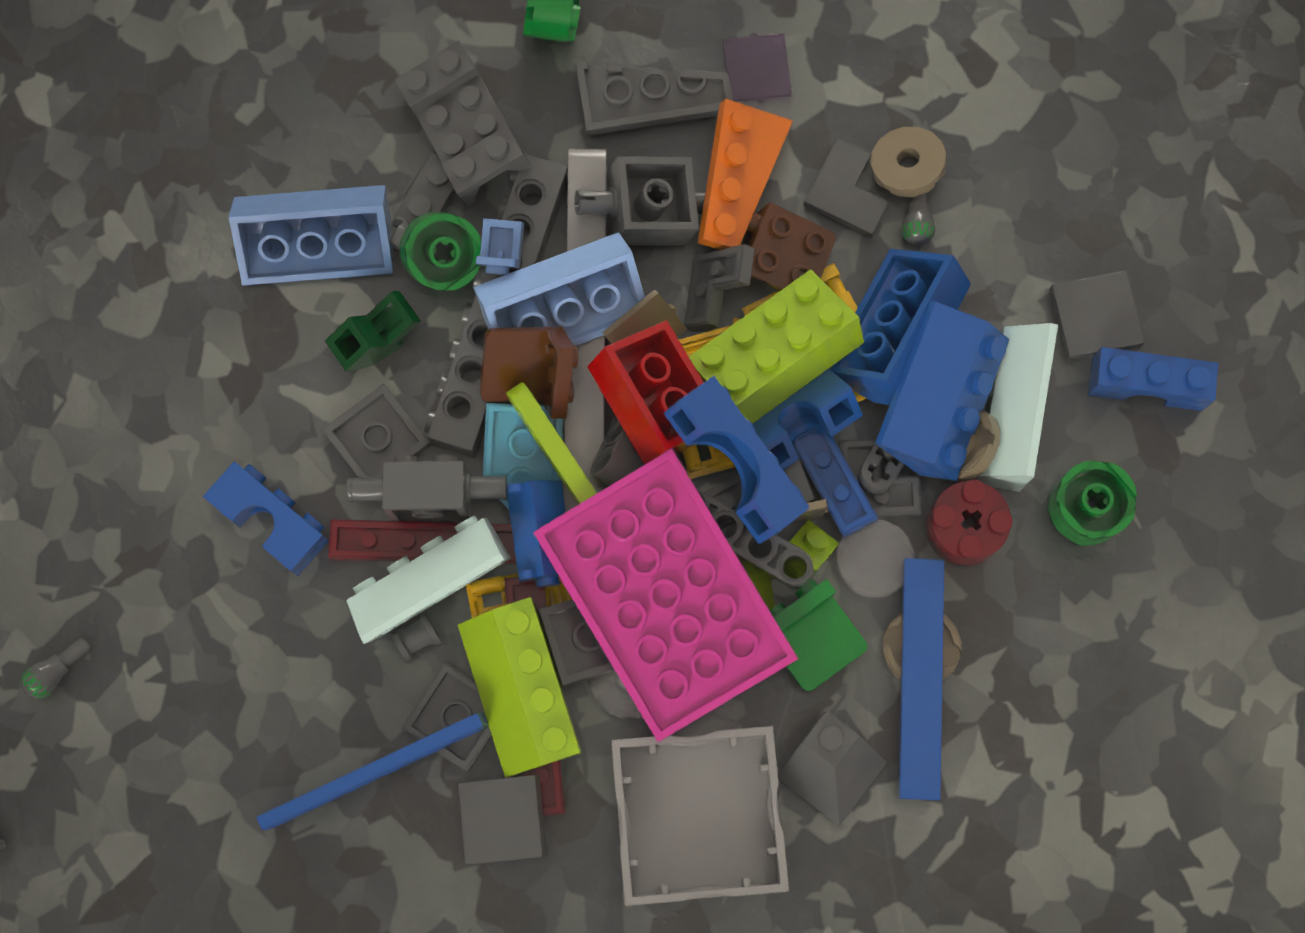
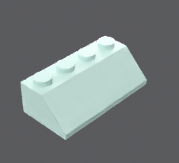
(1020, 403)
(427, 579)

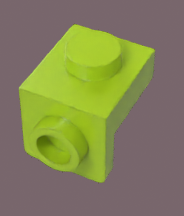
(815, 543)

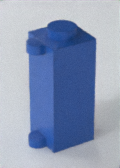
(530, 508)

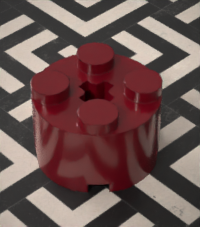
(976, 543)

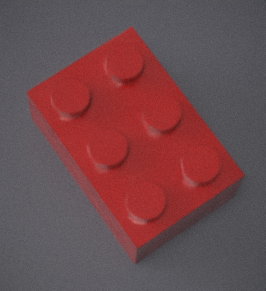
(641, 382)

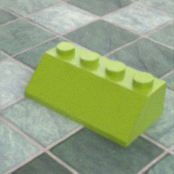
(519, 687)

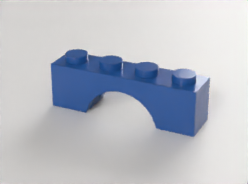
(768, 495)

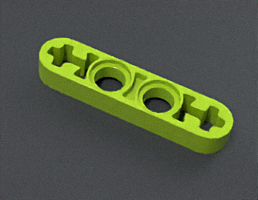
(550, 443)

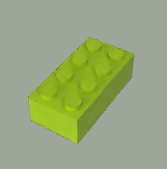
(780, 346)

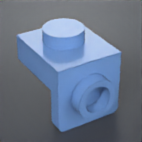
(501, 246)

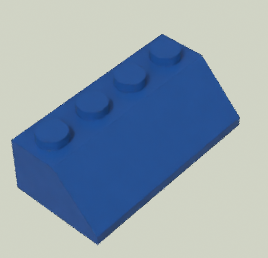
(892, 317)
(942, 391)

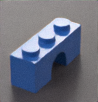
(1130, 373)
(821, 404)
(241, 495)

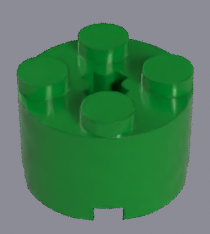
(551, 19)
(418, 251)
(1111, 515)

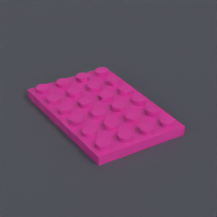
(665, 595)

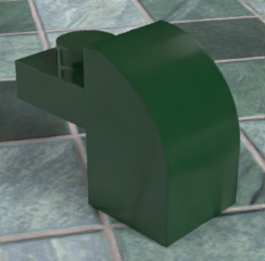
(374, 336)

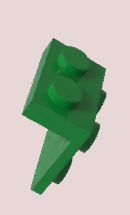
(818, 634)

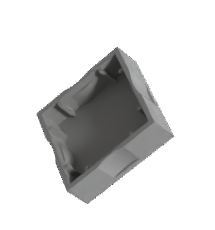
(699, 816)

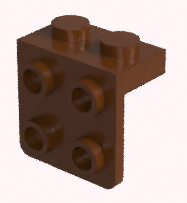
(786, 246)
(533, 356)

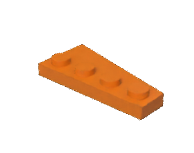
(739, 168)

